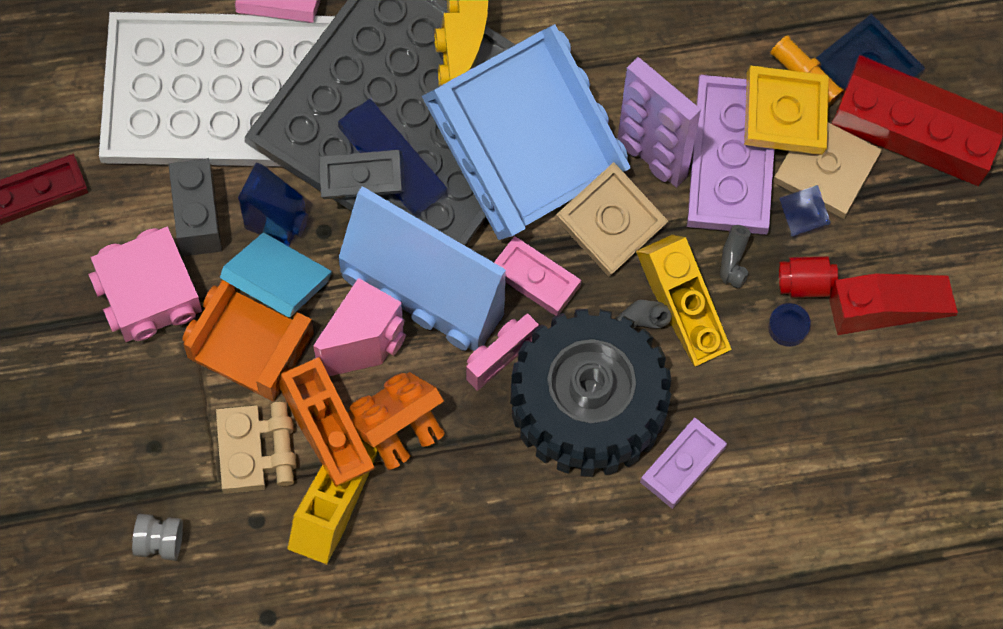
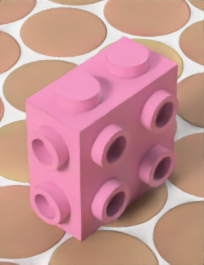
(144, 285)

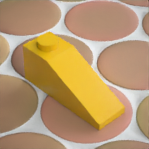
(325, 514)

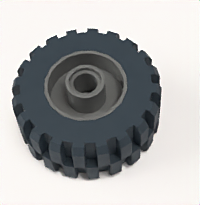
(590, 392)

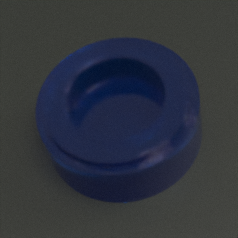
(789, 324)

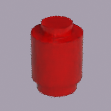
(807, 276)

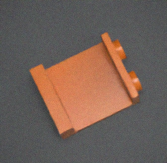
(246, 340)

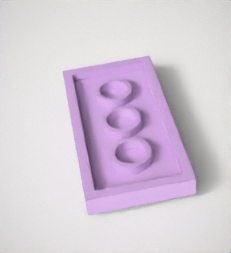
(657, 123)
(727, 178)

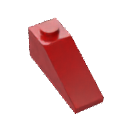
(889, 301)

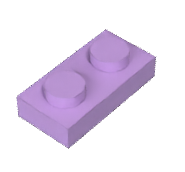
(683, 463)

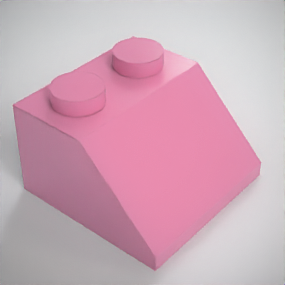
(361, 331)

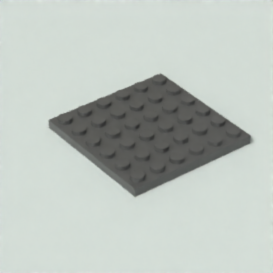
(380, 55)

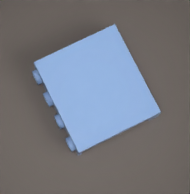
(525, 130)

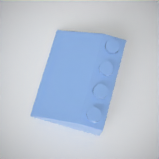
(424, 270)

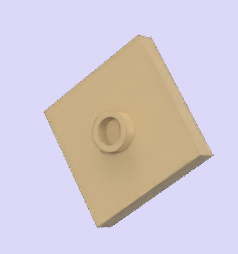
(837, 172)
(611, 219)

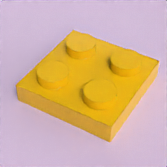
(786, 110)

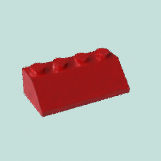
(920, 121)

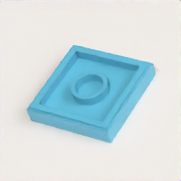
(275, 274)

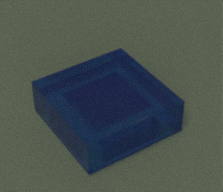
(805, 211)

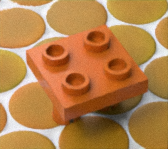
(400, 403)

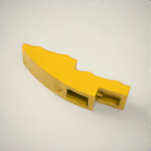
(460, 37)

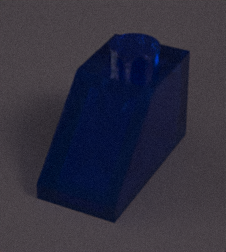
(272, 206)

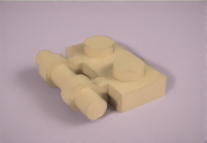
(241, 447)

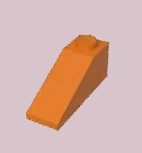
(325, 421)

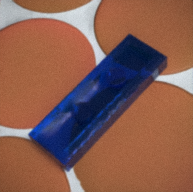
(373, 132)

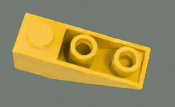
(680, 286)

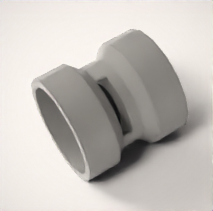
(153, 536)

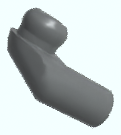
(731, 256)
(647, 314)

